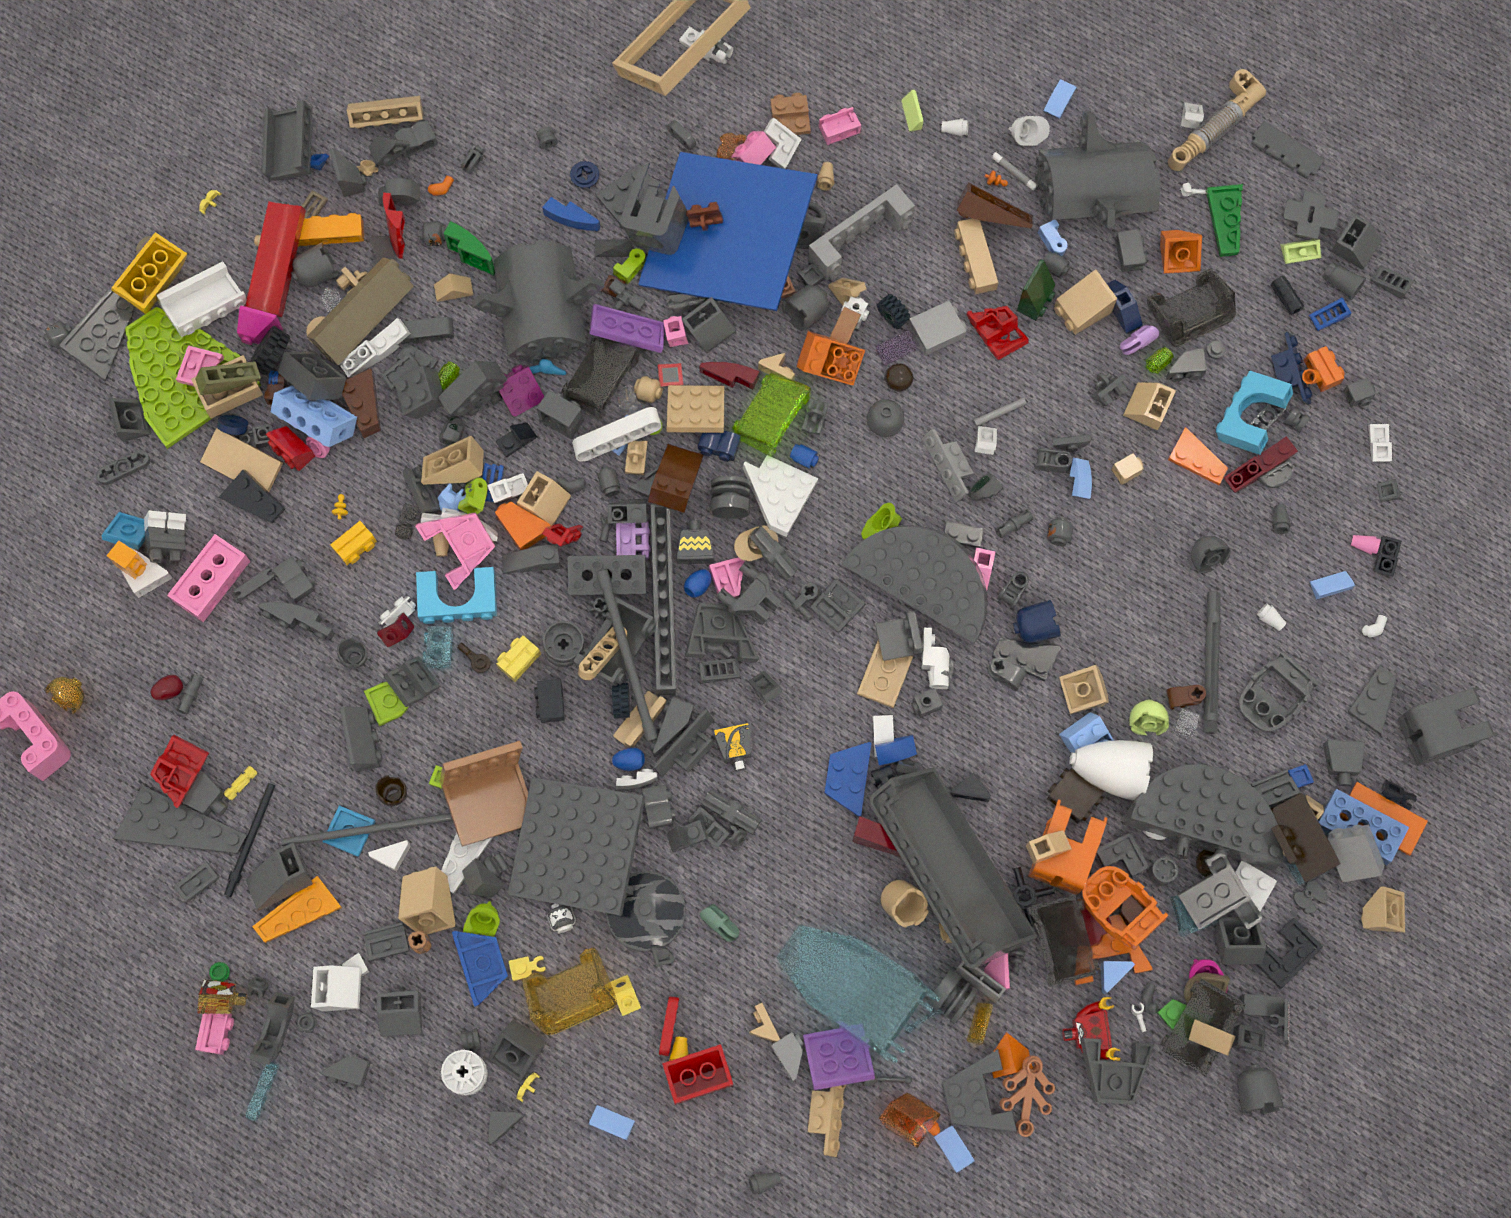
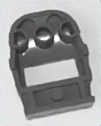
(1261, 708)

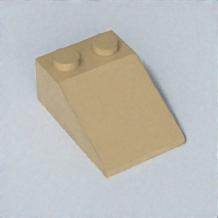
(454, 463)

